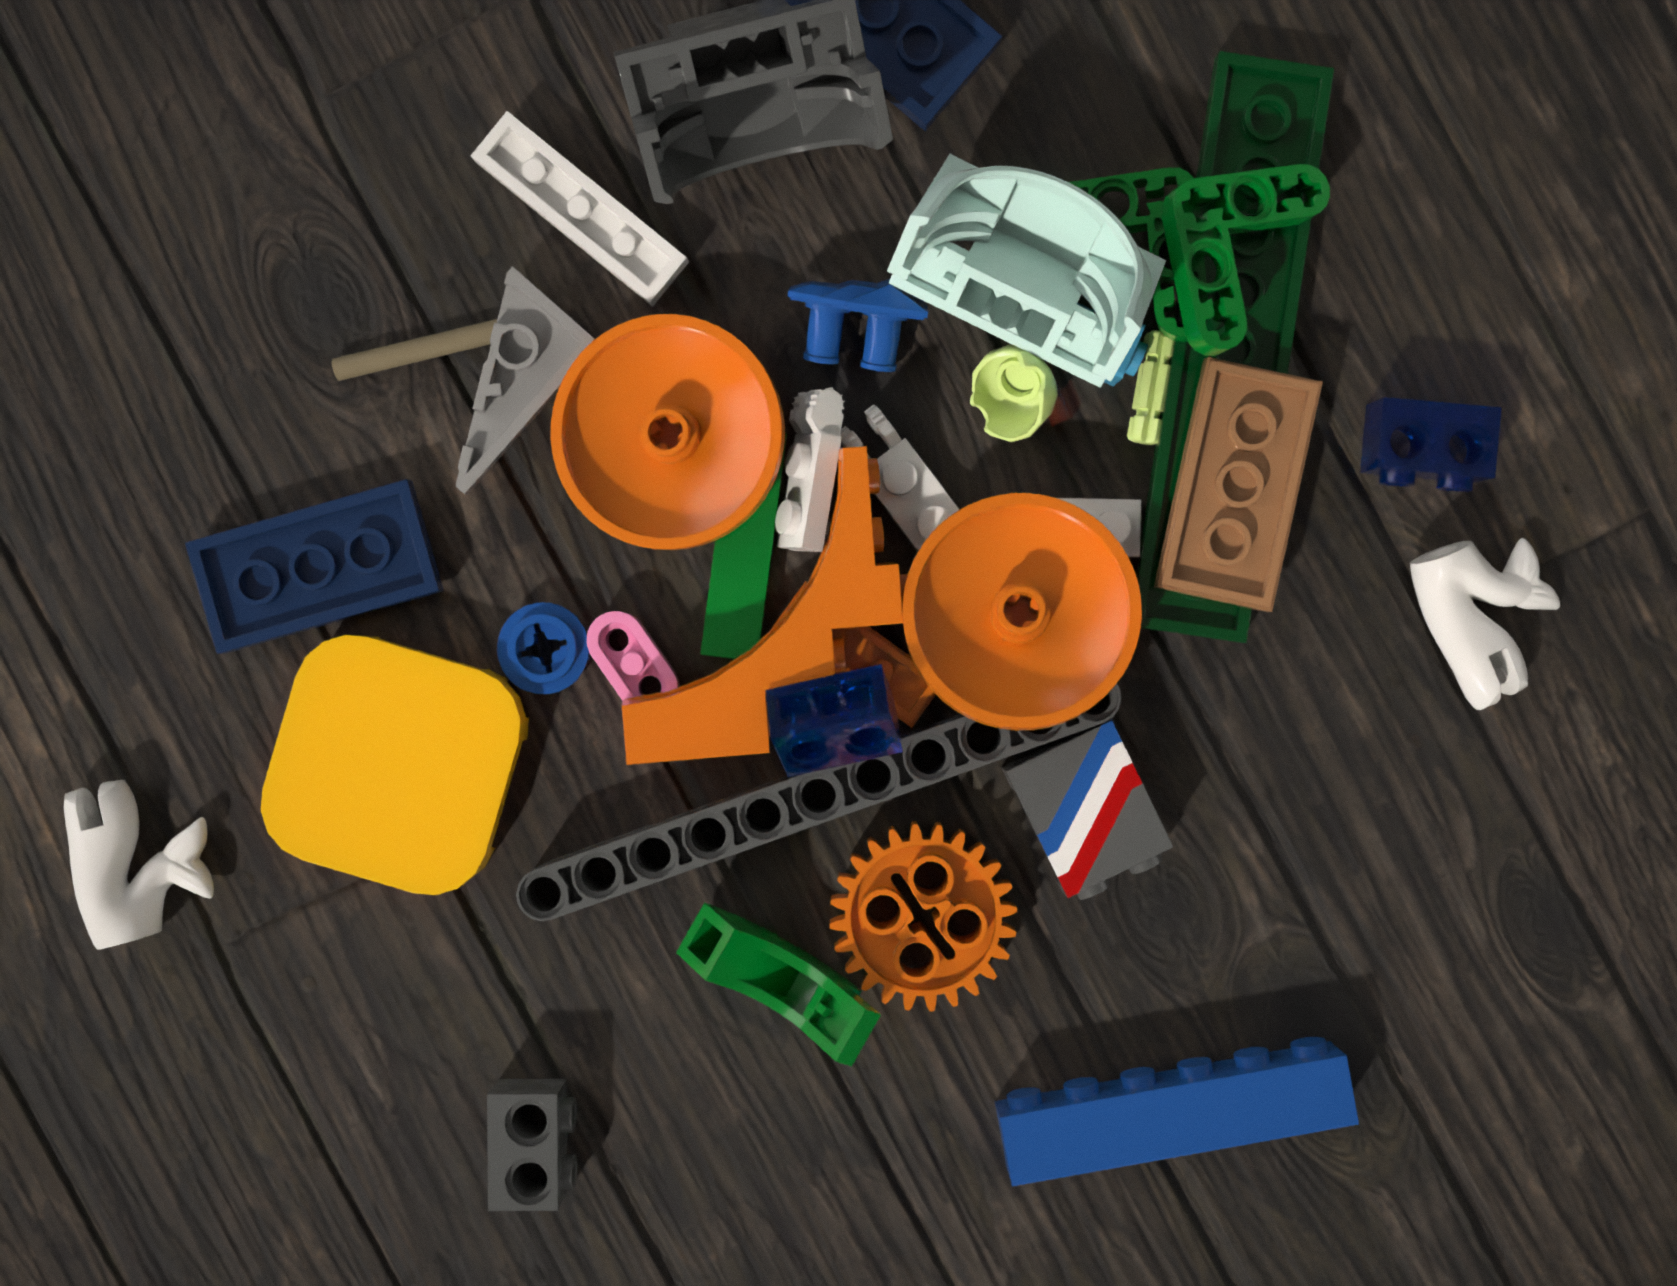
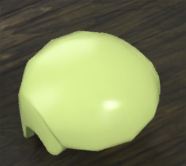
(1013, 392)

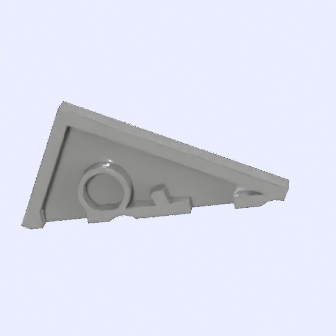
(523, 372)

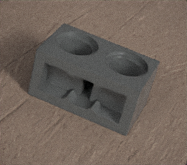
(516, 1142)

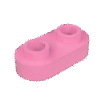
(634, 663)

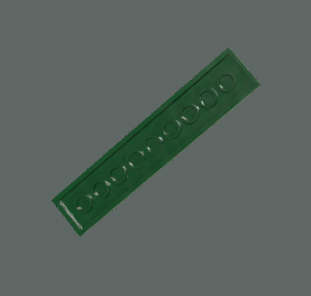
(1255, 119)

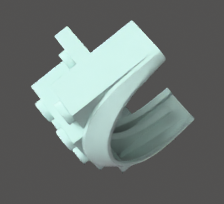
(1029, 264)

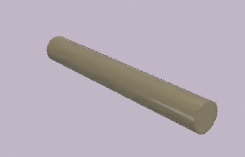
(413, 350)

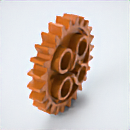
(880, 944)

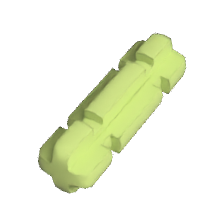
(1151, 389)

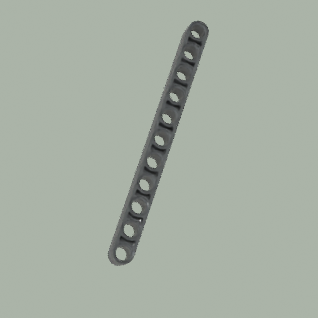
(742, 834)

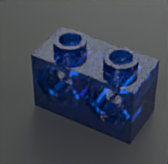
(1429, 431)
(833, 720)

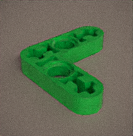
(1155, 185)
(1211, 236)

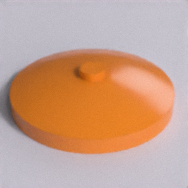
(667, 432)
(1021, 611)

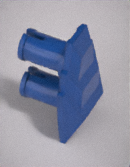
(879, 301)

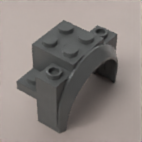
(751, 90)

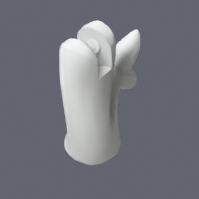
(1474, 645)
(101, 859)

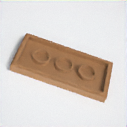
(1238, 484)

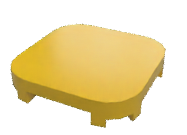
(393, 764)

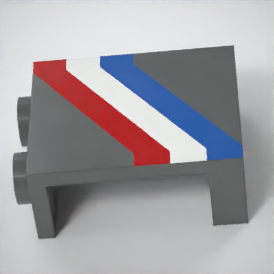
(1088, 809)

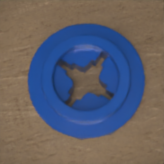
(521, 633)

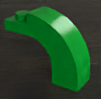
(781, 976)

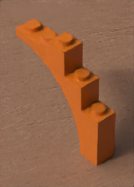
(847, 589)

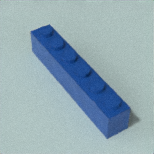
(1175, 1110)

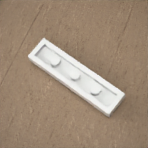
(579, 208)

